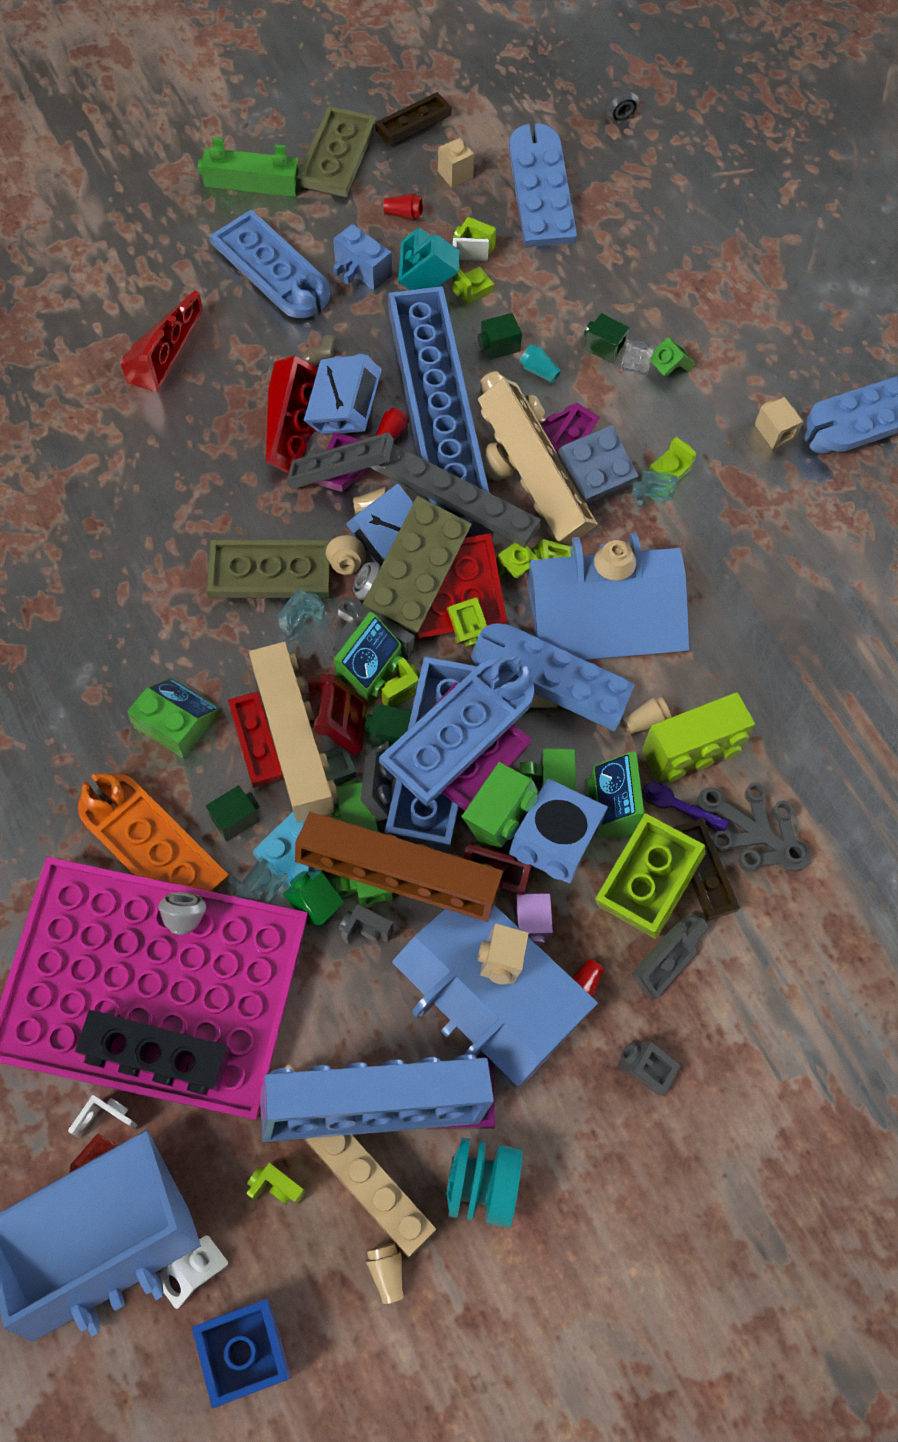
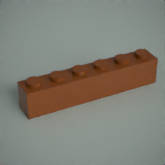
(398, 866)

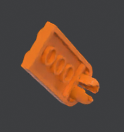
(146, 836)

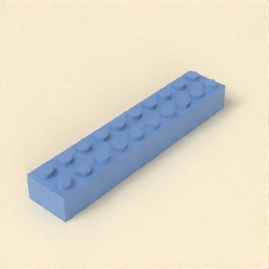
(436, 388)

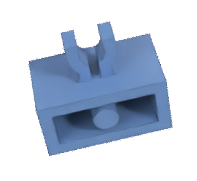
(361, 258)

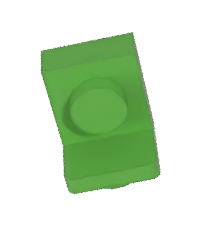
(671, 356)

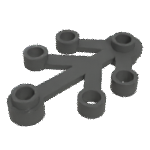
(757, 831)

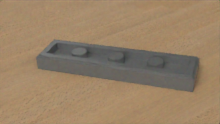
(340, 460)

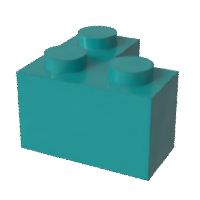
(426, 260)

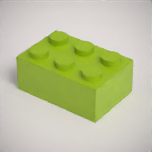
(697, 738)
(650, 876)

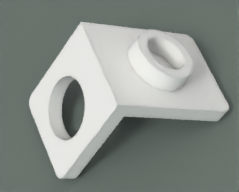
(472, 249)
(91, 1110)
(192, 1271)

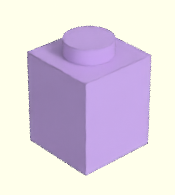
(534, 916)

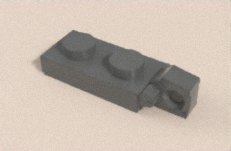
(354, 613)
(377, 784)
(669, 956)

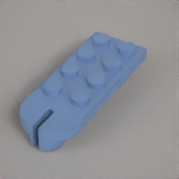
(541, 186)
(273, 265)
(854, 418)
(558, 674)
(460, 727)

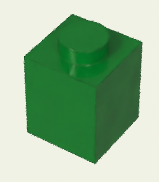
(315, 895)

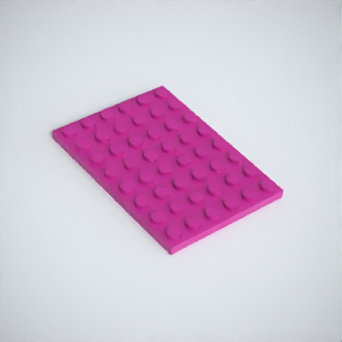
(104, 948)

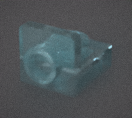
(654, 485)
(296, 610)
(260, 882)

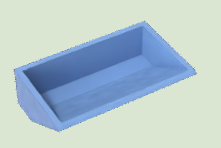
(606, 617)
(507, 1022)
(91, 1240)

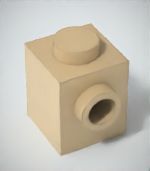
(455, 162)
(778, 422)
(503, 954)

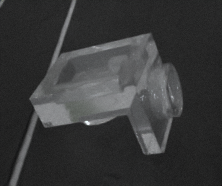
(637, 357)

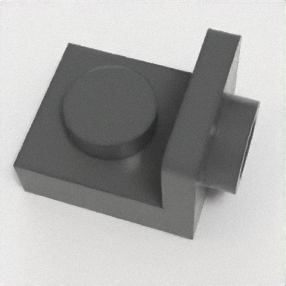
(371, 924)
(648, 1065)

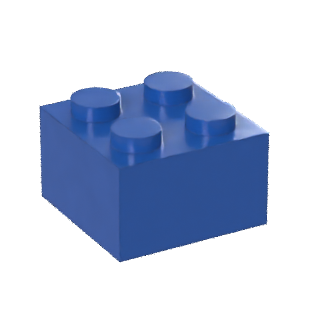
(241, 1353)

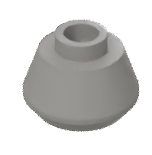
(365, 579)
(182, 911)

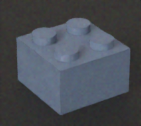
(598, 465)

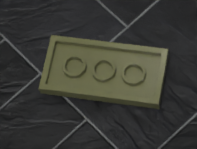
(336, 151)
(416, 564)
(267, 568)

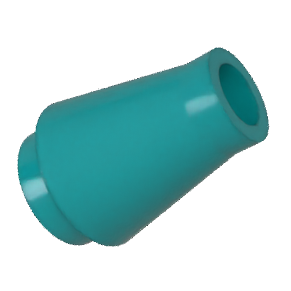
(539, 363)

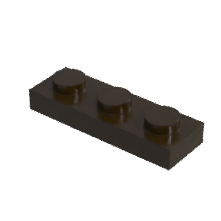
(413, 118)
(710, 878)

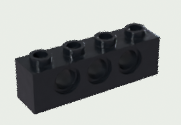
(102, 1029)

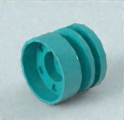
(485, 1182)

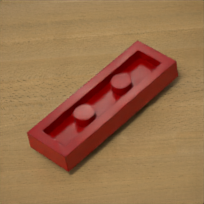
(255, 739)

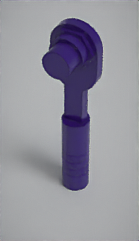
(663, 797)

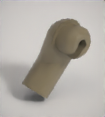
(325, 351)

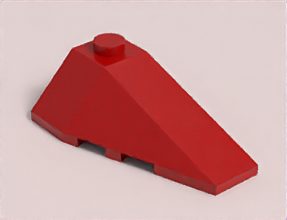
(158, 348)
(287, 405)

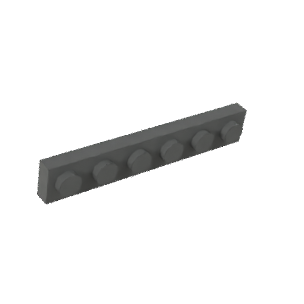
(460, 496)

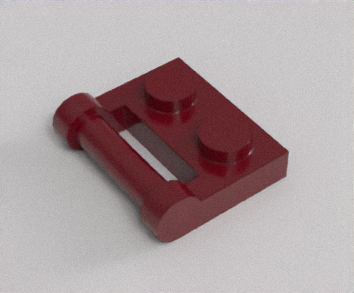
(349, 718)

